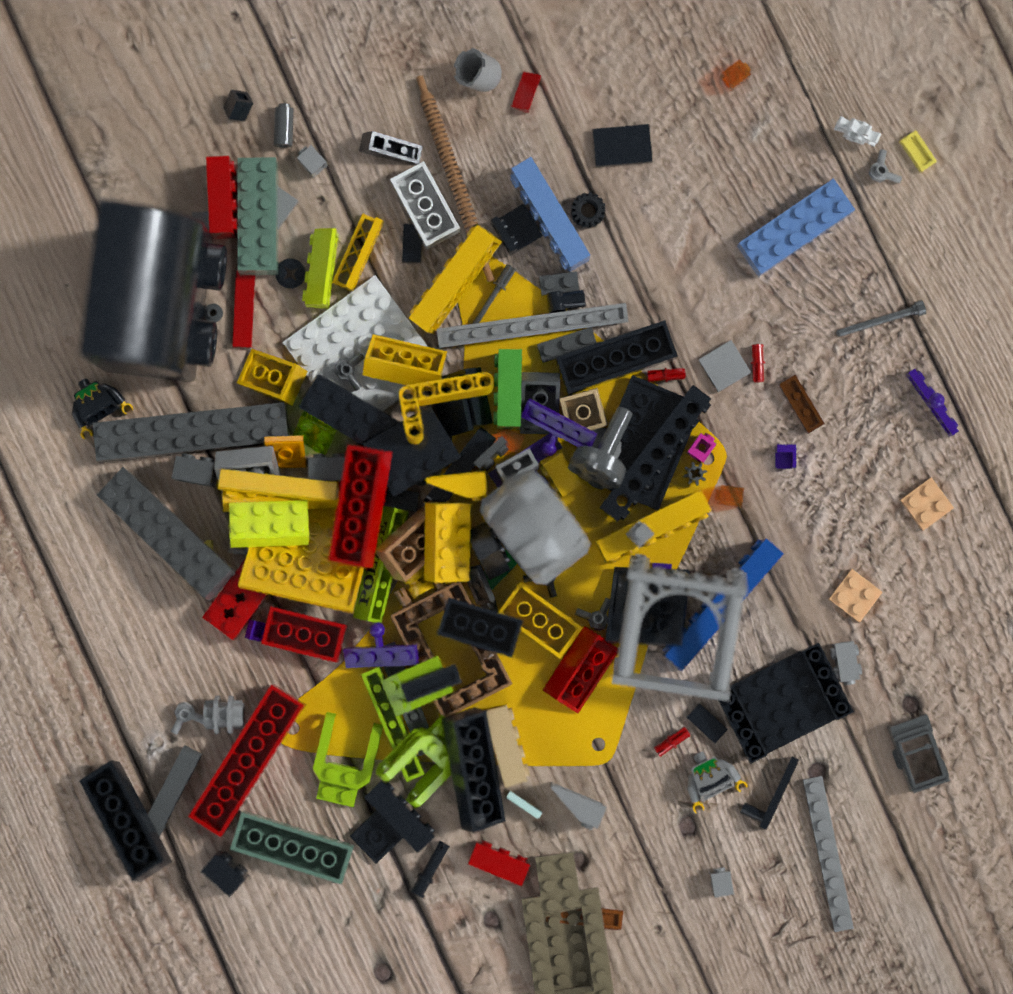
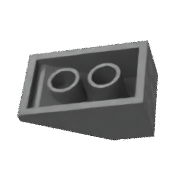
(543, 389)

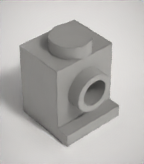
(639, 534)

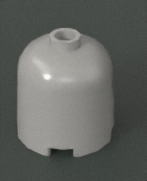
(477, 70)

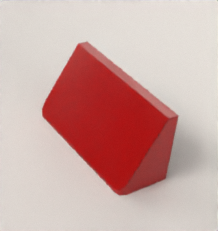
(526, 91)

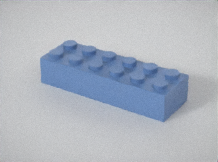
(550, 215)
(796, 227)

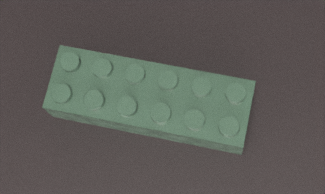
(257, 216)
(292, 847)

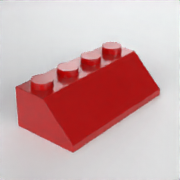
(581, 669)

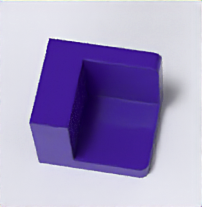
(785, 456)

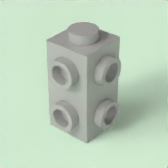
(847, 668)

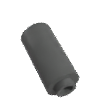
(283, 126)

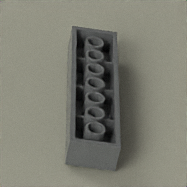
(166, 534)

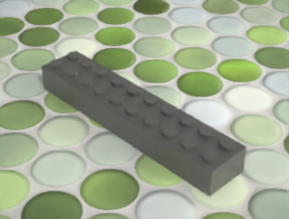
(189, 432)

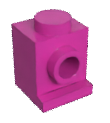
(697, 454)

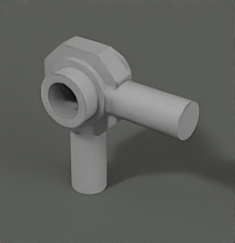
(879, 171)
(185, 712)

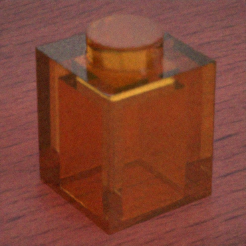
(736, 75)
(729, 496)

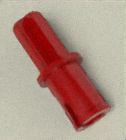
(757, 363)
(666, 374)
(672, 741)

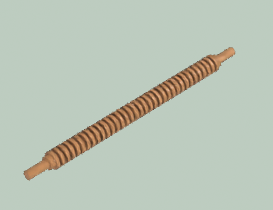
(446, 155)

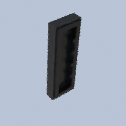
(431, 683)

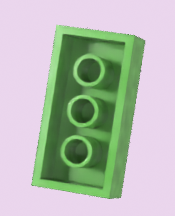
(509, 389)

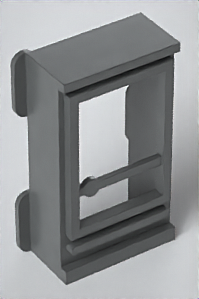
(908, 731)

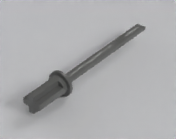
(500, 283)

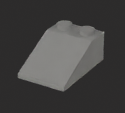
(584, 808)

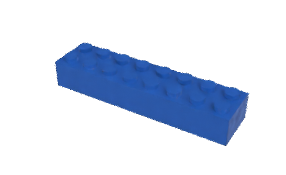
(705, 624)

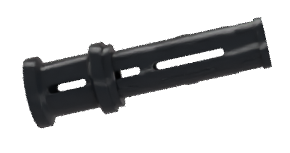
(425, 877)

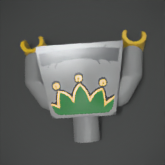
(711, 778)

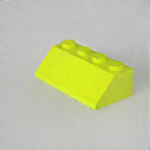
(321, 269)

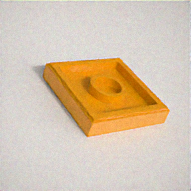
(288, 450)

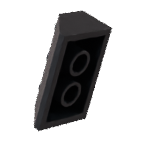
(479, 405)

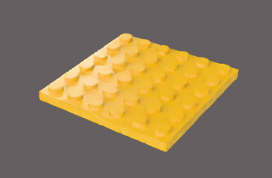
(304, 570)

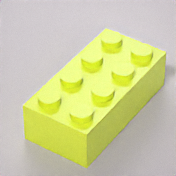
(269, 524)

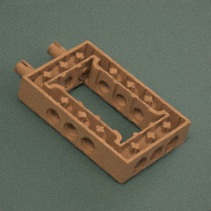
(407, 625)

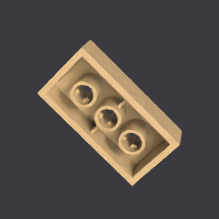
(506, 746)

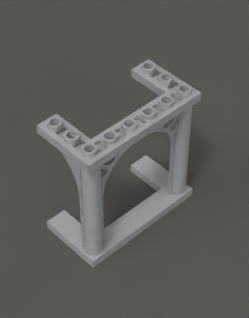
(732, 588)

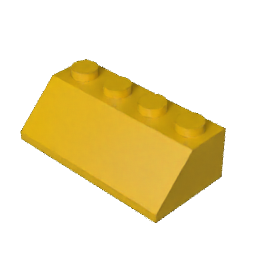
(402, 361)

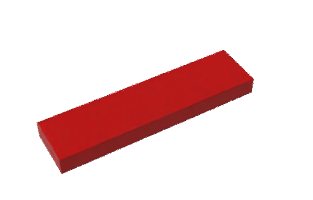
(244, 311)

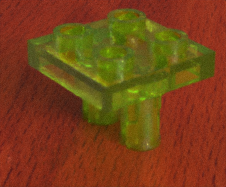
(315, 433)

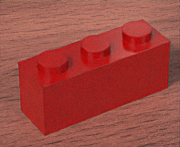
(499, 862)

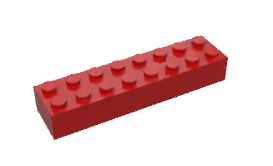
(247, 760)

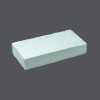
(524, 804)

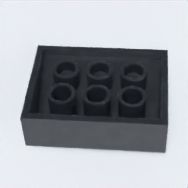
(415, 461)

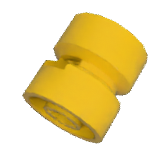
(417, 584)

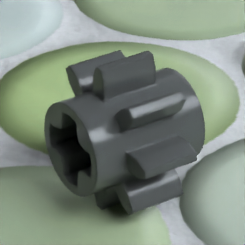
(700, 473)

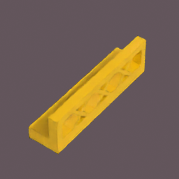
(364, 254)

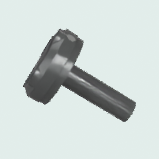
(598, 464)

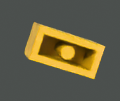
(557, 470)

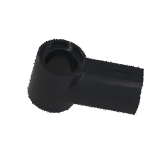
(562, 301)

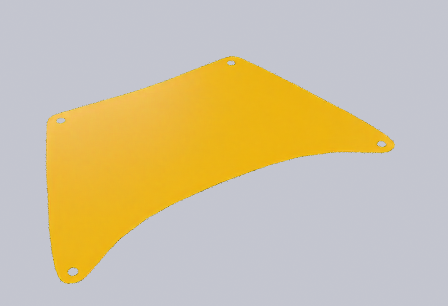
(546, 728)

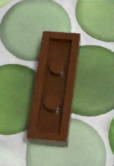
(801, 404)

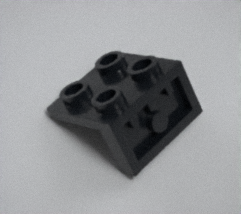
(516, 229)

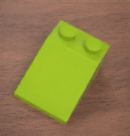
(394, 691)

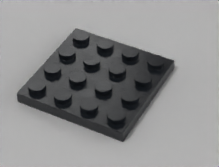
(662, 621)

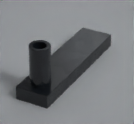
(766, 817)

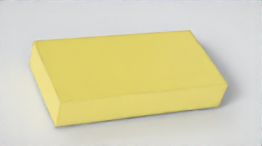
(918, 151)

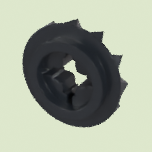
(291, 264)

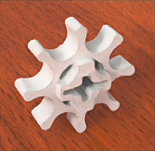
(857, 131)

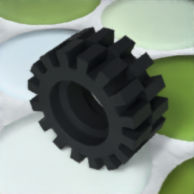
(588, 221)

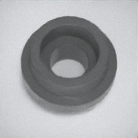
(217, 317)

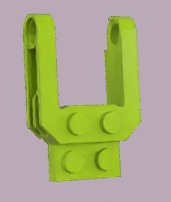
(433, 744)
(339, 781)

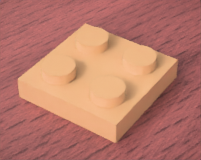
(926, 504)
(855, 595)

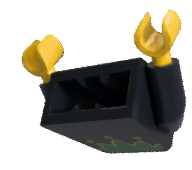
(95, 403)

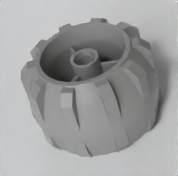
(534, 526)

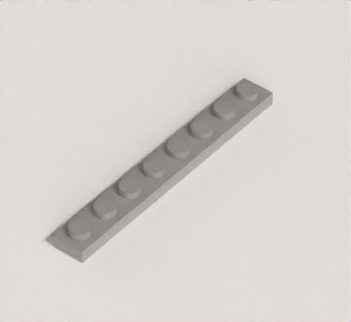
(828, 854)

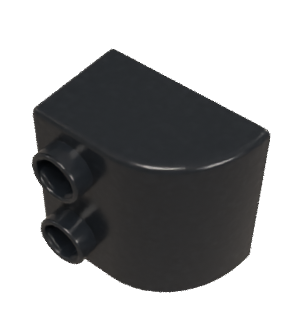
(150, 292)

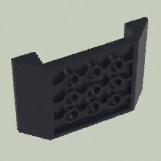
(785, 702)

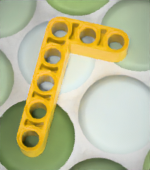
(438, 396)

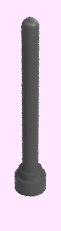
(917, 308)

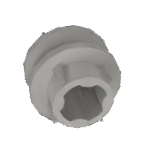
(224, 714)

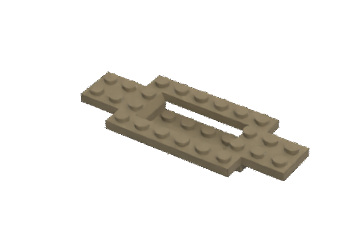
(560, 949)

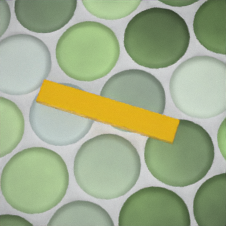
(277, 485)

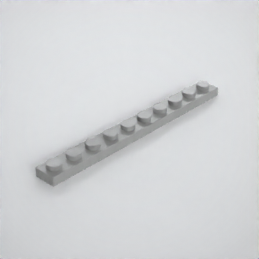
(532, 325)

